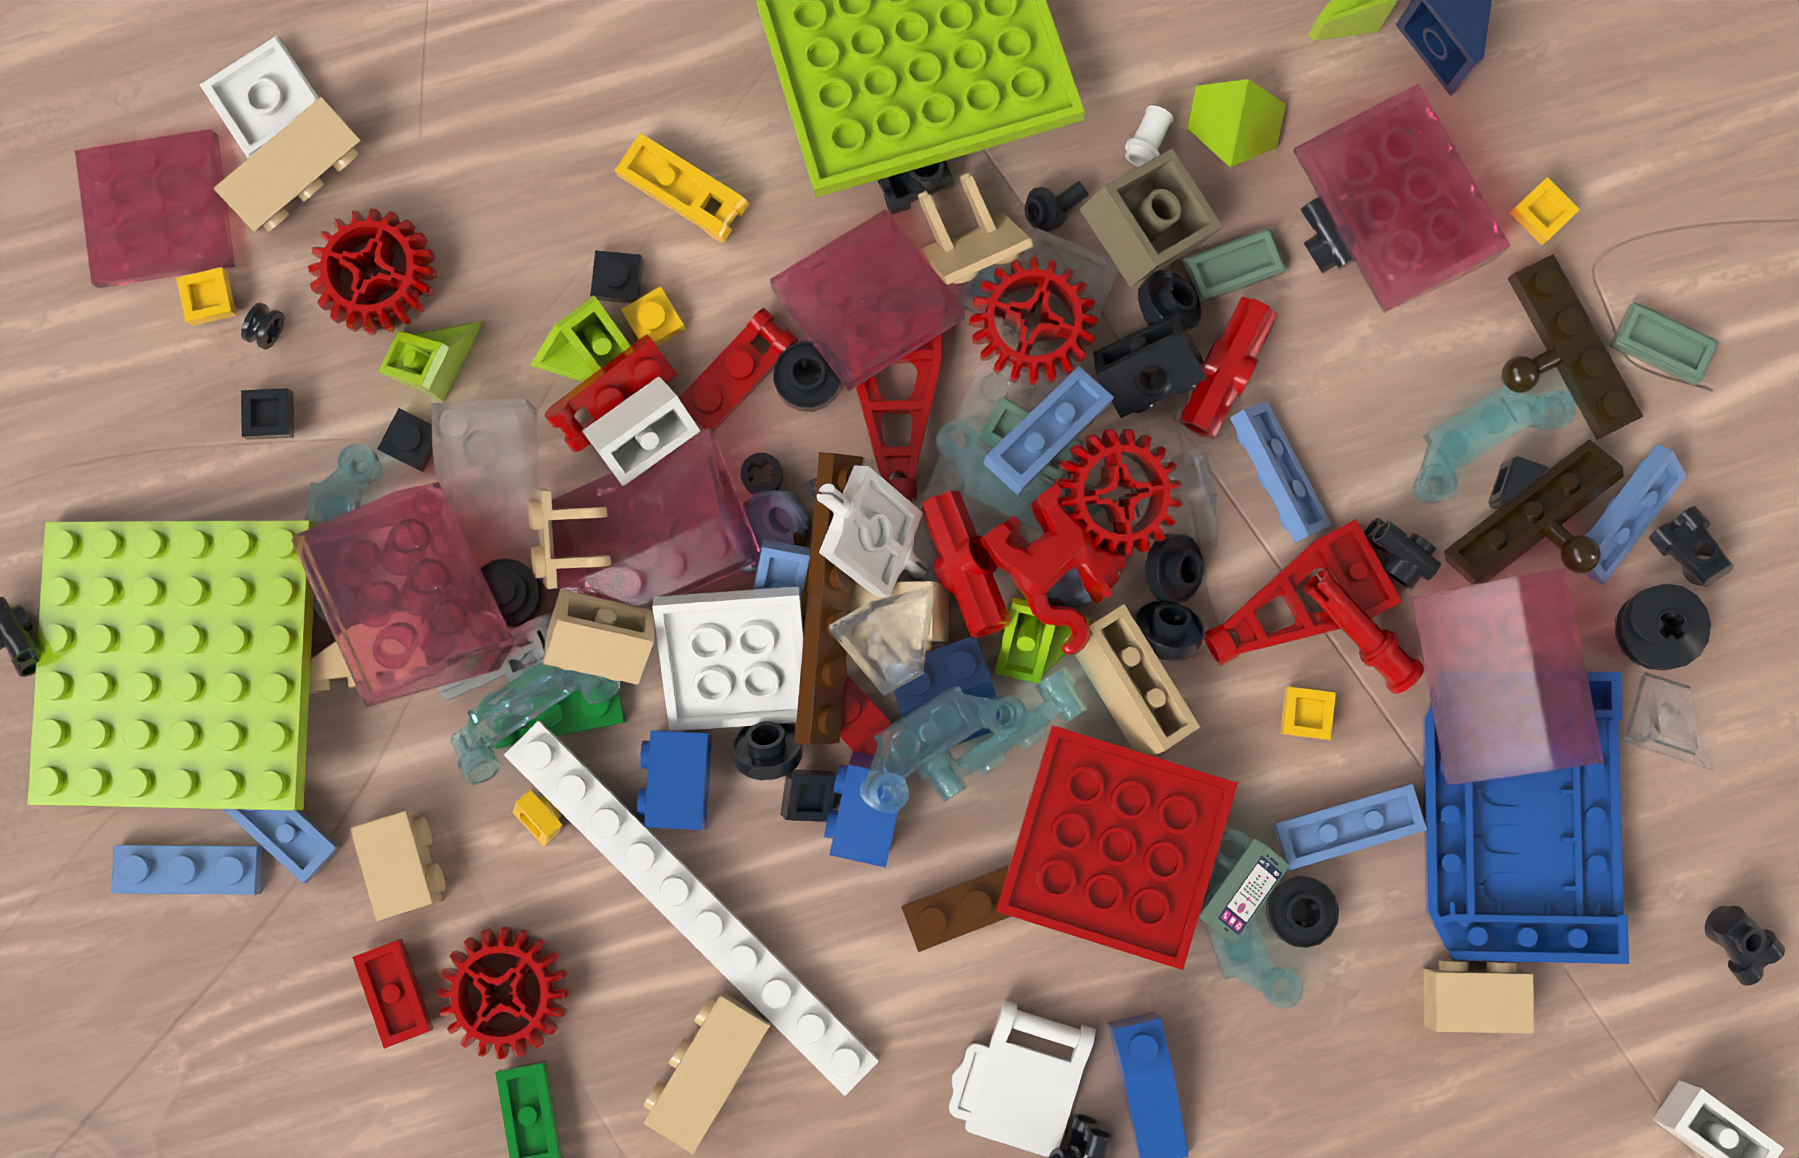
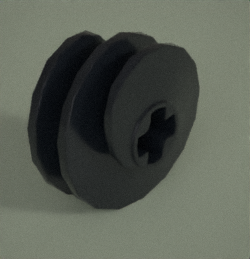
(1641, 619)

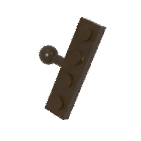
(1571, 348)
(1539, 514)

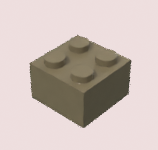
(1150, 217)

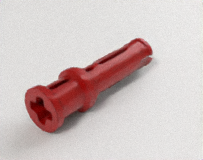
(1377, 646)

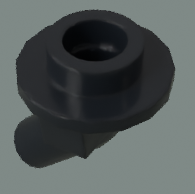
(1047, 211)

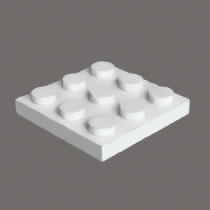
(730, 657)

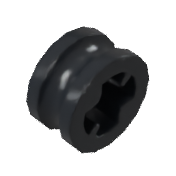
(262, 326)
(760, 460)

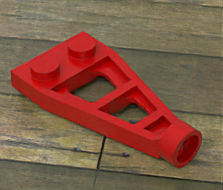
(905, 459)
(1351, 563)

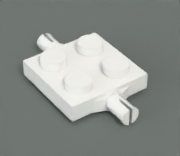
(871, 531)

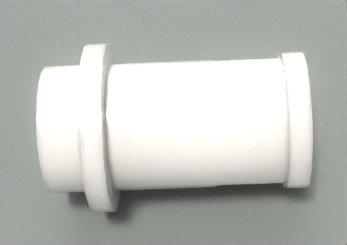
(1148, 136)

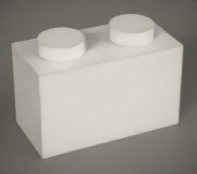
(641, 430)
(1711, 1126)

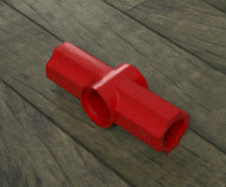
(1228, 367)
(965, 564)

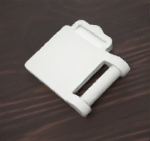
(1019, 1091)

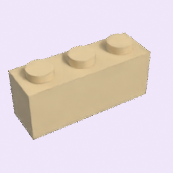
(289, 166)
(1134, 684)
(705, 1070)

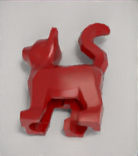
(1045, 561)

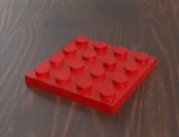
(1116, 847)

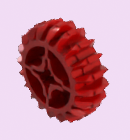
(1045, 282)
(363, 307)
(1116, 475)
(485, 981)

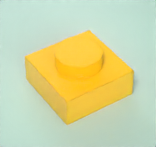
(1544, 211)
(206, 296)
(653, 316)
(1307, 713)
(538, 817)

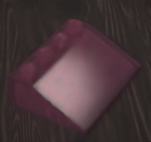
(1402, 199)
(662, 531)
(404, 595)
(1507, 678)

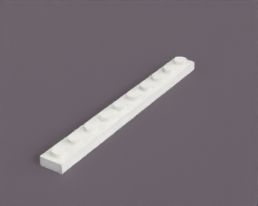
(692, 907)

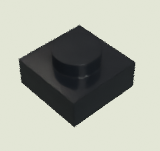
(616, 276)
(267, 414)
(408, 440)
(808, 795)

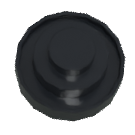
(1167, 294)
(805, 378)
(1174, 568)
(513, 589)
(1170, 629)
(766, 750)
(1302, 911)

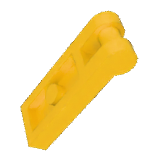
(680, 186)

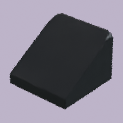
(1513, 478)

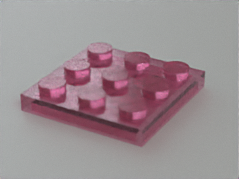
(154, 208)
(867, 299)

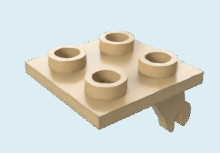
(960, 259)
(542, 556)

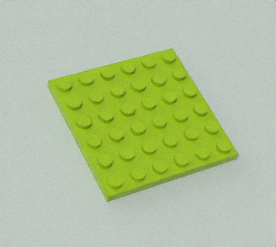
(914, 81)
(172, 666)

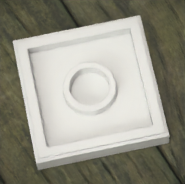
(260, 94)

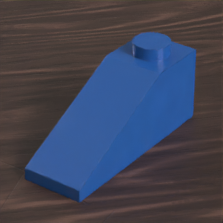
(1149, 1086)

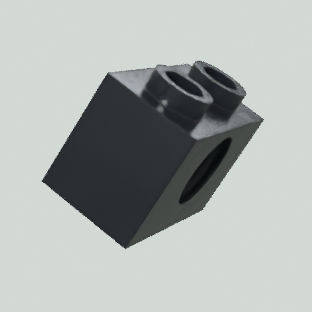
(1161, 345)

